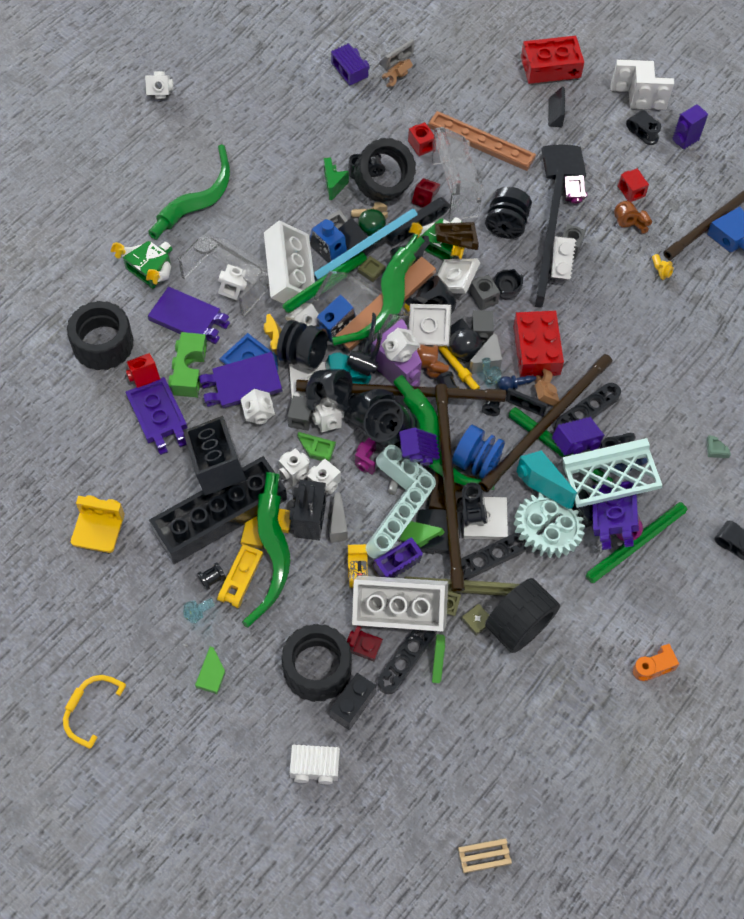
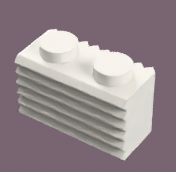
(562, 257)
(314, 763)

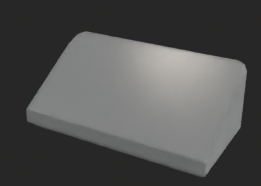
(398, 55)

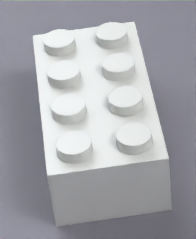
(288, 261)
(400, 603)

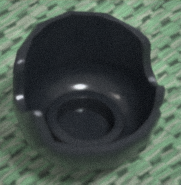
(508, 283)
(465, 343)

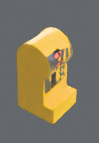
(356, 562)

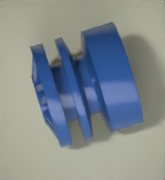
(478, 452)

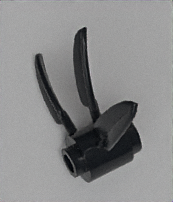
(362, 361)

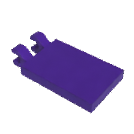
(188, 315)
(240, 378)
(157, 413)
(616, 517)

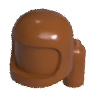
(628, 215)
(430, 361)

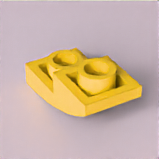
(273, 330)

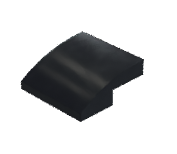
(563, 159)
(437, 518)

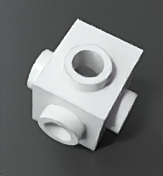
(152, 84)
(231, 282)
(305, 313)
(400, 345)
(257, 406)
(327, 415)
(293, 466)
(325, 473)

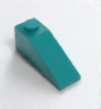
(545, 478)

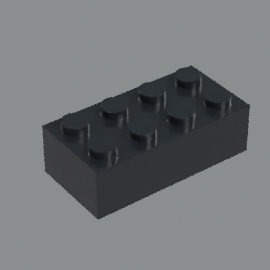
(214, 455)

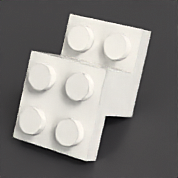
(640, 81)

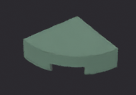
(716, 448)

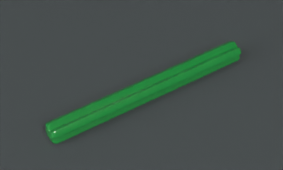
(311, 291)
(528, 424)
(648, 533)

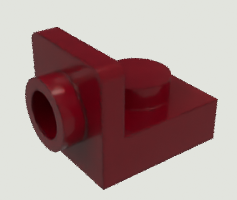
(424, 192)
(364, 644)

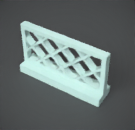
(611, 456)

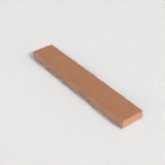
(485, 142)
(414, 279)

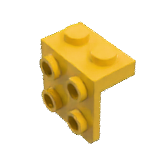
(97, 524)

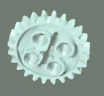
(564, 533)

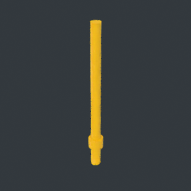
(463, 373)

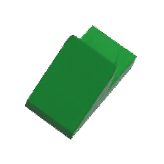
(334, 180)

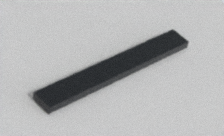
(547, 253)

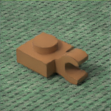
(399, 69)
(545, 390)

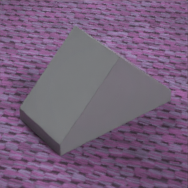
(488, 350)

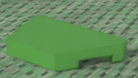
(317, 447)
(420, 533)
(438, 658)
(211, 673)

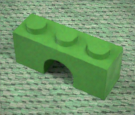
(189, 349)

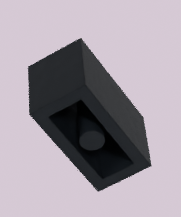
(353, 701)

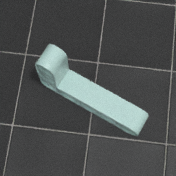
(411, 483)

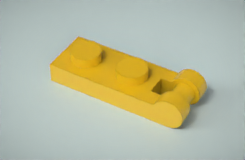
(240, 575)

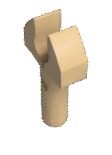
(377, 205)

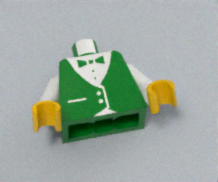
(436, 248)
(146, 261)

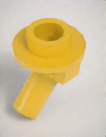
(664, 268)

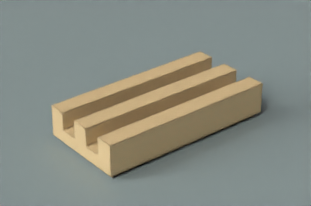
(481, 846)

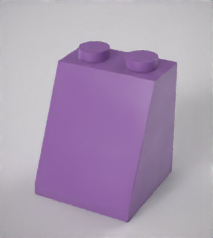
(392, 369)

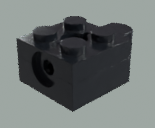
(308, 509)

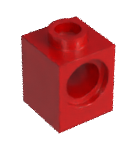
(421, 138)
(633, 185)
(142, 370)

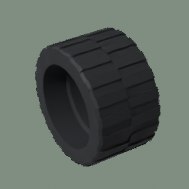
(400, 154)
(94, 316)
(522, 615)
(309, 637)

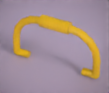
(73, 701)

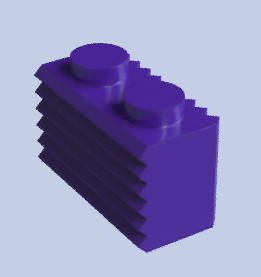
(349, 64)
(690, 126)
(578, 436)
(419, 446)
(398, 559)

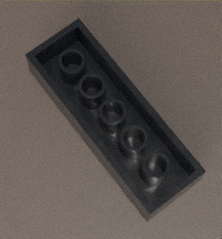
(208, 518)

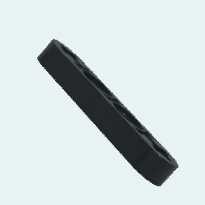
(425, 216)
(586, 407)
(487, 554)
(407, 655)

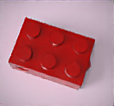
(552, 59)
(538, 343)

